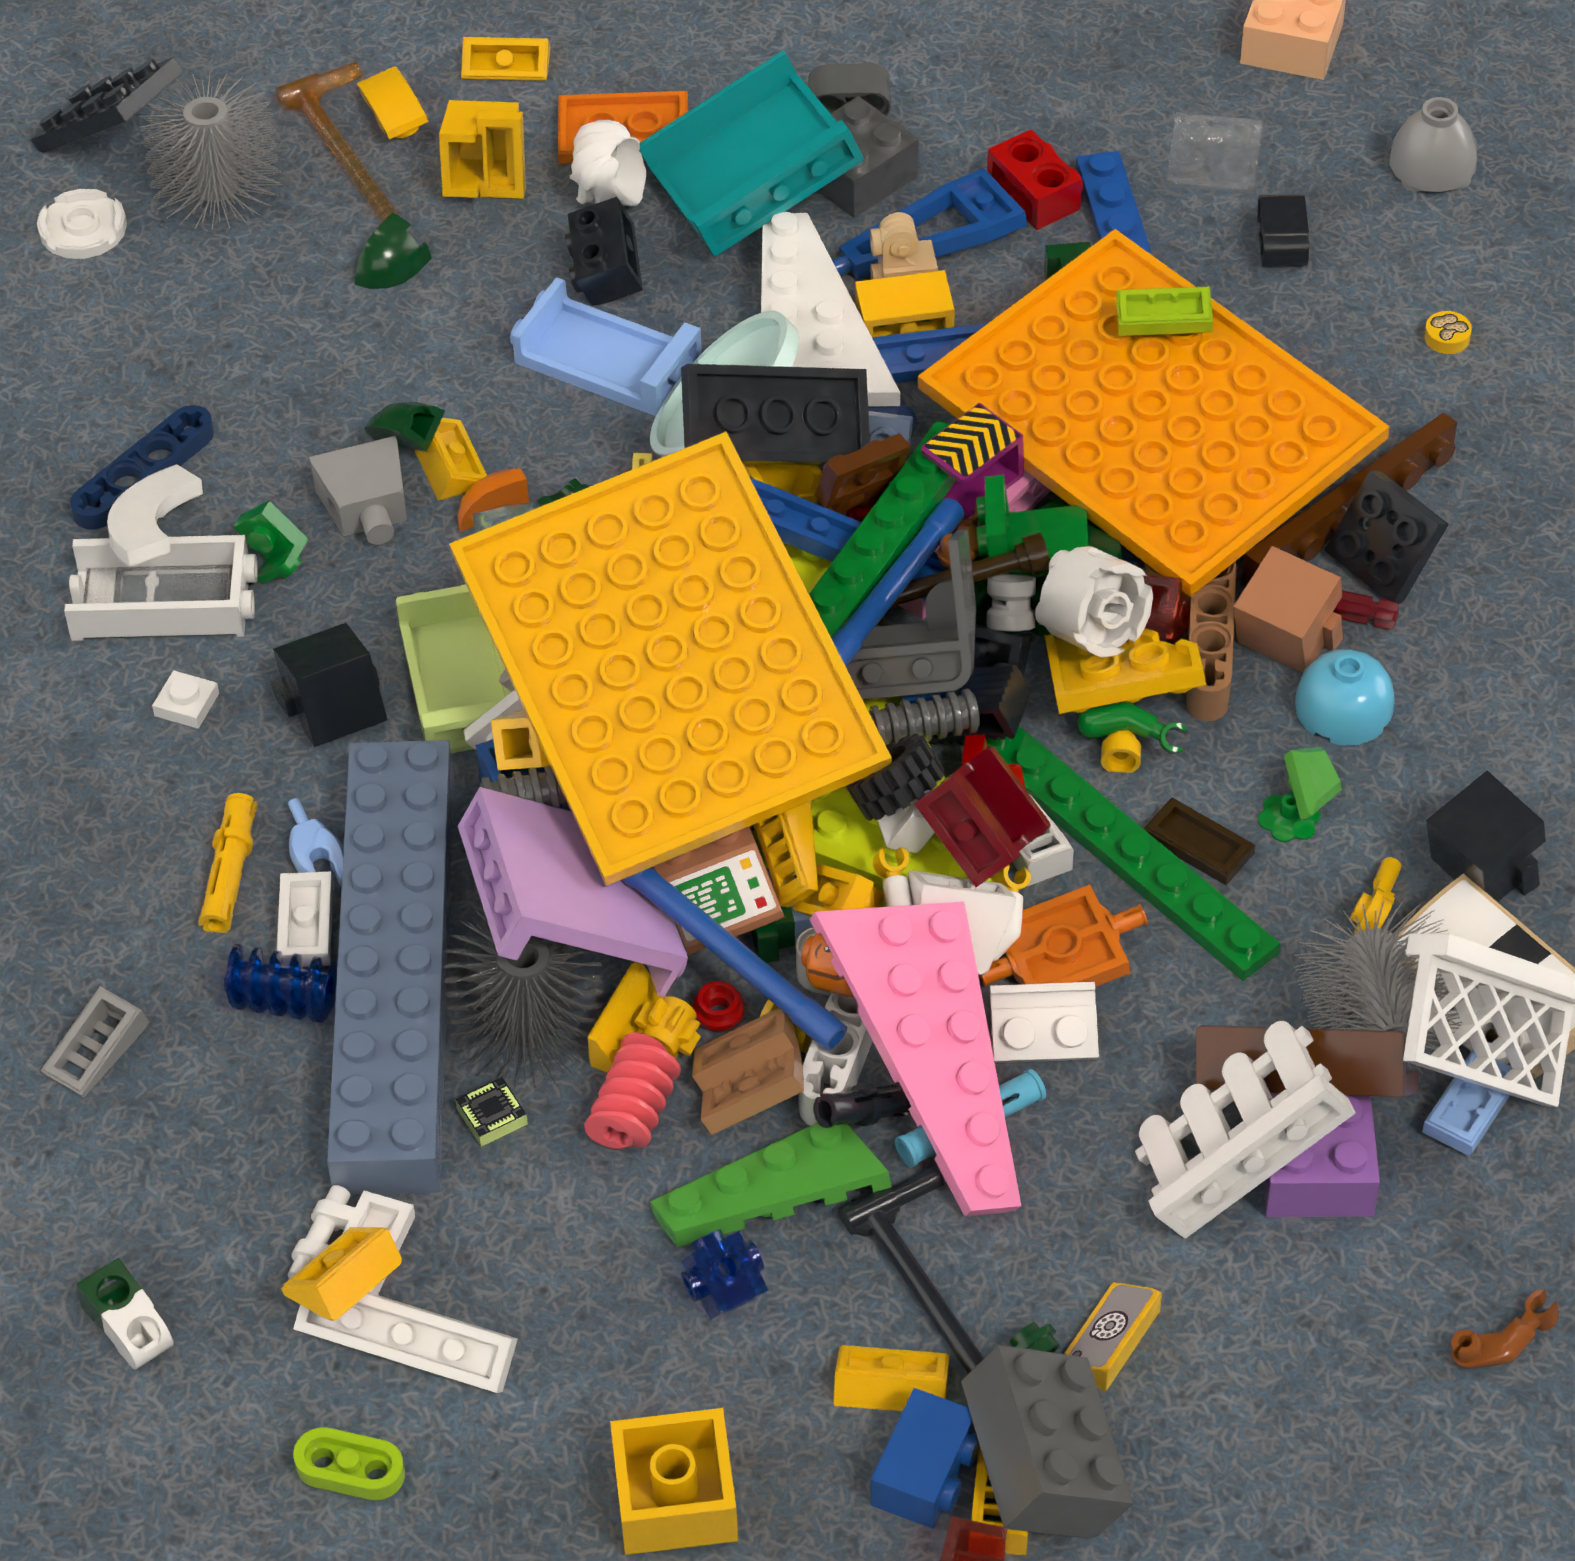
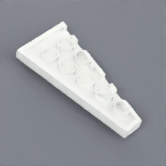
(810, 293)

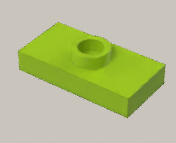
(1164, 311)

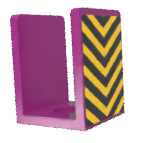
(975, 448)

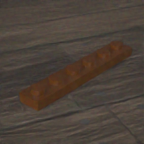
(1316, 525)

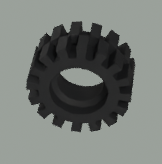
(905, 779)

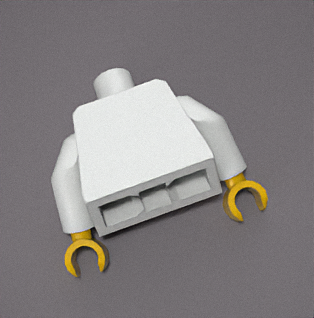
(991, 908)

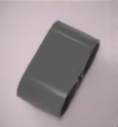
(841, 83)

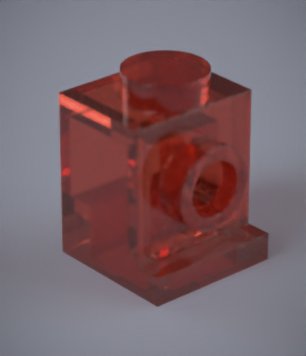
(1169, 608)

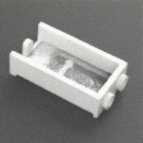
(187, 592)

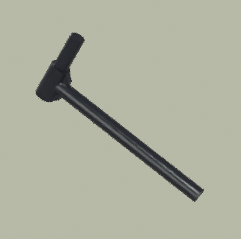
(875, 1216)

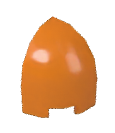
(492, 492)

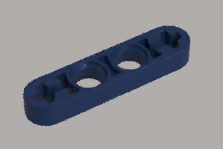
(137, 464)

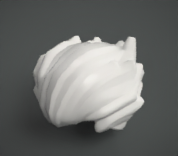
(607, 164)

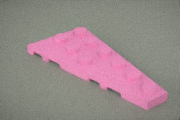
(929, 1023)

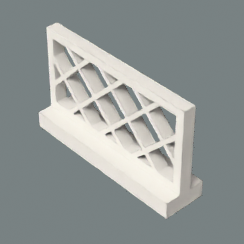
(1492, 973)

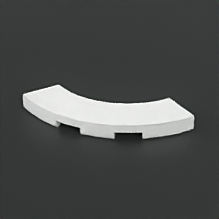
(136, 511)

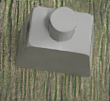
(362, 488)

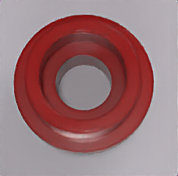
(717, 994)

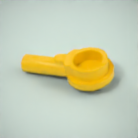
(1382, 887)

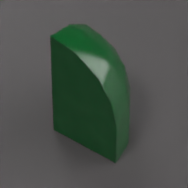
(390, 256)
(410, 422)

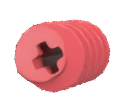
(632, 1094)

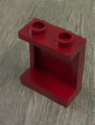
(983, 815)

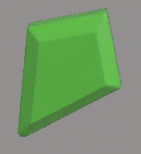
(1311, 779)

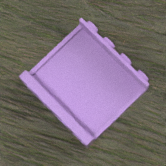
(546, 885)

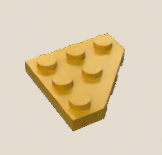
(1140, 671)

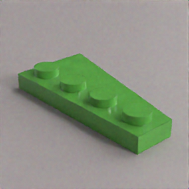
(771, 1182)

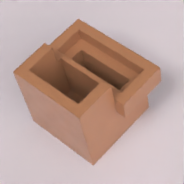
(1289, 610)

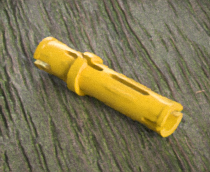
(231, 846)

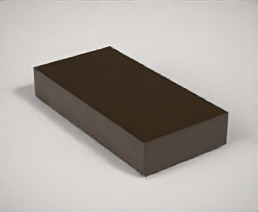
(1200, 841)

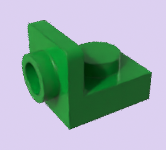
(274, 538)

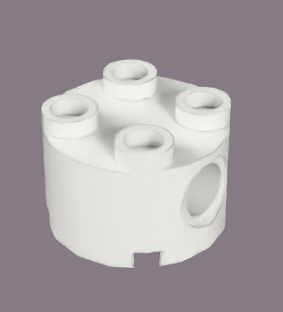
(1094, 600)

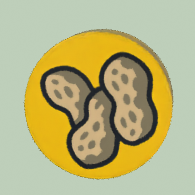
(1448, 332)

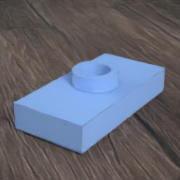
(1465, 1112)

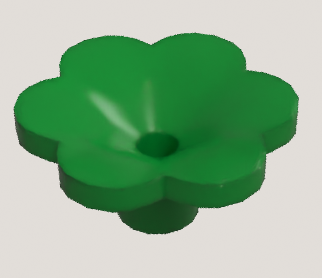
(1284, 821)

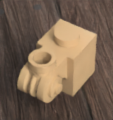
(899, 248)

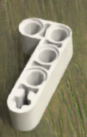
(821, 1065)

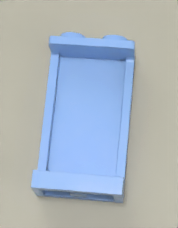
(602, 350)

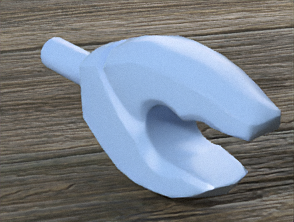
(312, 841)

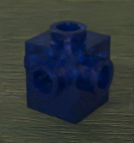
(708, 1284)

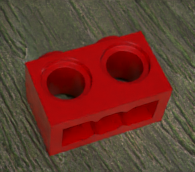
(1036, 178)

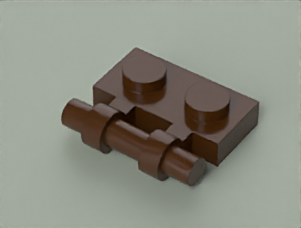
(861, 475)

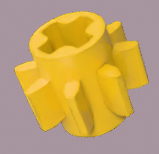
(670, 1023)

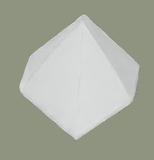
(906, 829)

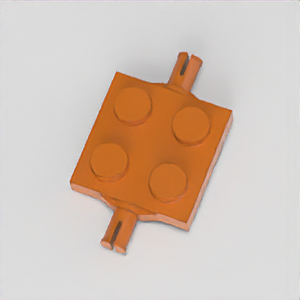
(1068, 942)

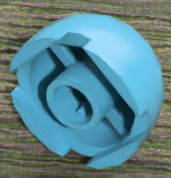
(1345, 697)

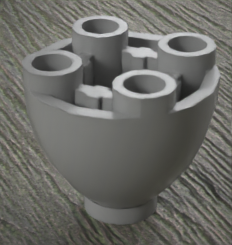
(1434, 149)

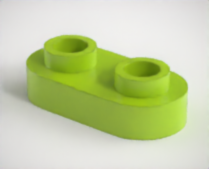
(353, 1460)

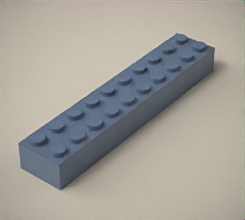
(392, 970)

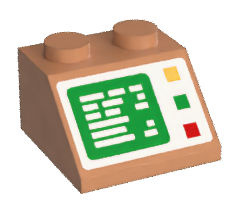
(726, 883)

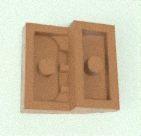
(748, 1070)

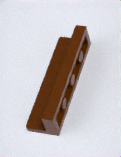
(1356, 1059)

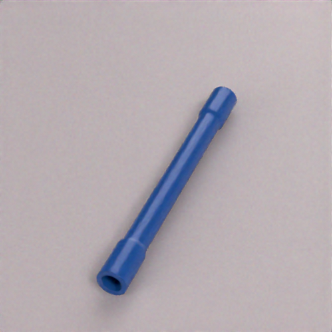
(939, 523)
(803, 1010)

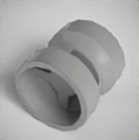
(1011, 602)

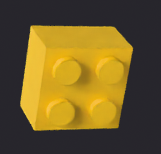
(674, 1481)

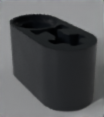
(1283, 230)

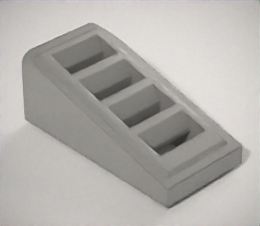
(102, 1004)

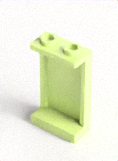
(449, 662)

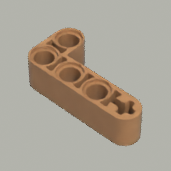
(1213, 631)

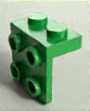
(1060, 526)

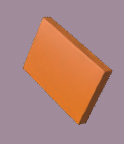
(639, 112)

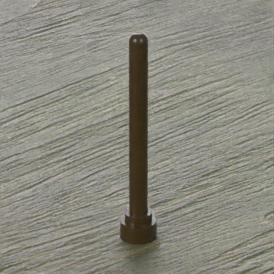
(1027, 556)

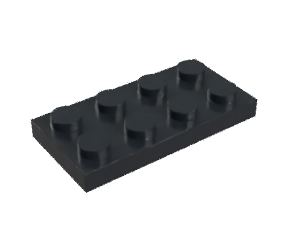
(105, 103)
(777, 411)

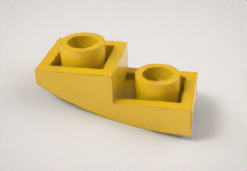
(393, 103)

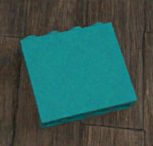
(749, 153)

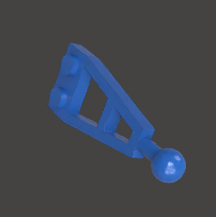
(976, 196)

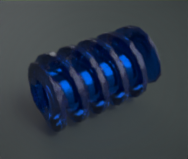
(279, 986)

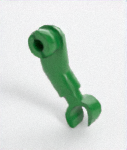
(1125, 716)

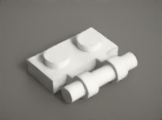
(333, 1214)

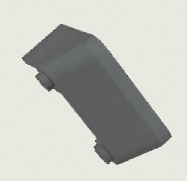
(927, 654)

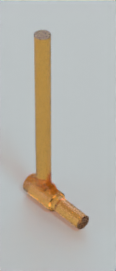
(306, 94)

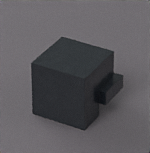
(329, 684)
(1488, 838)

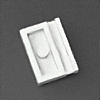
(1044, 1022)

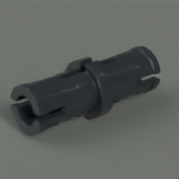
(861, 1105)

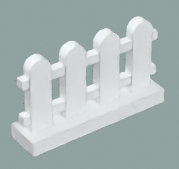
(1255, 1149)

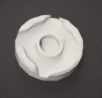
(82, 235)

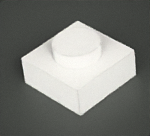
(185, 699)

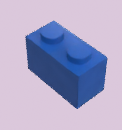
(924, 1459)

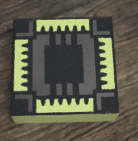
(491, 1111)

